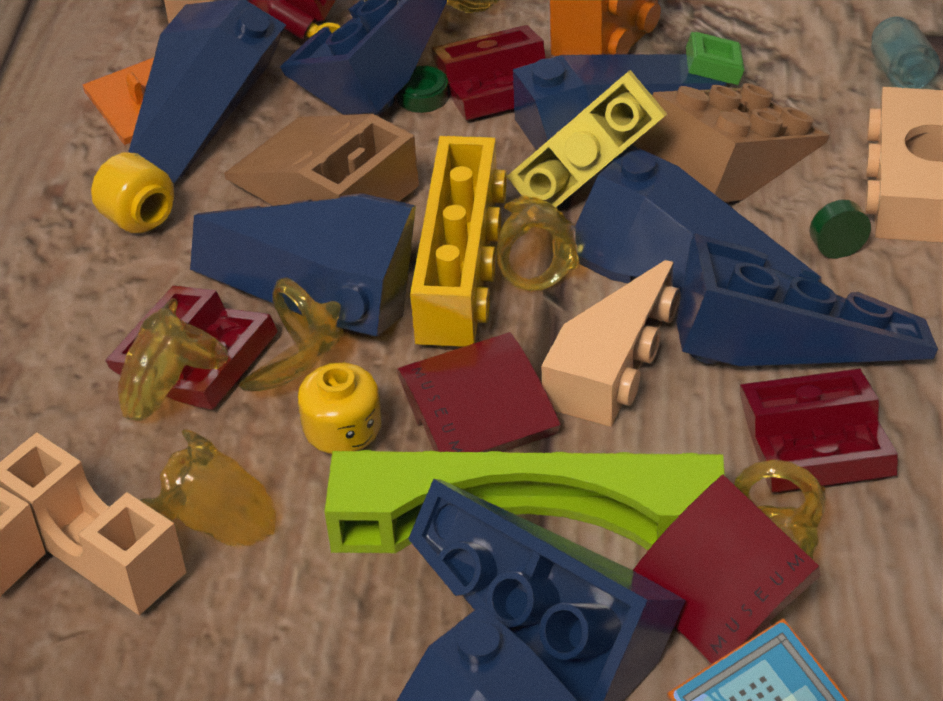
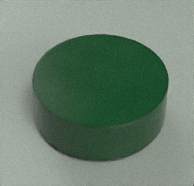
(424, 91)
(840, 229)

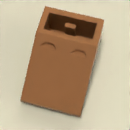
(730, 137)
(330, 159)

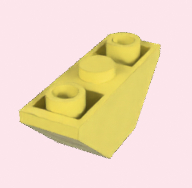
(588, 142)

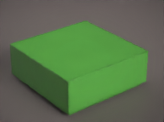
(714, 58)

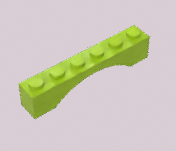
(380, 493)

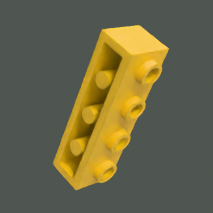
(455, 242)

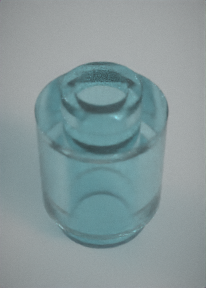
(904, 53)

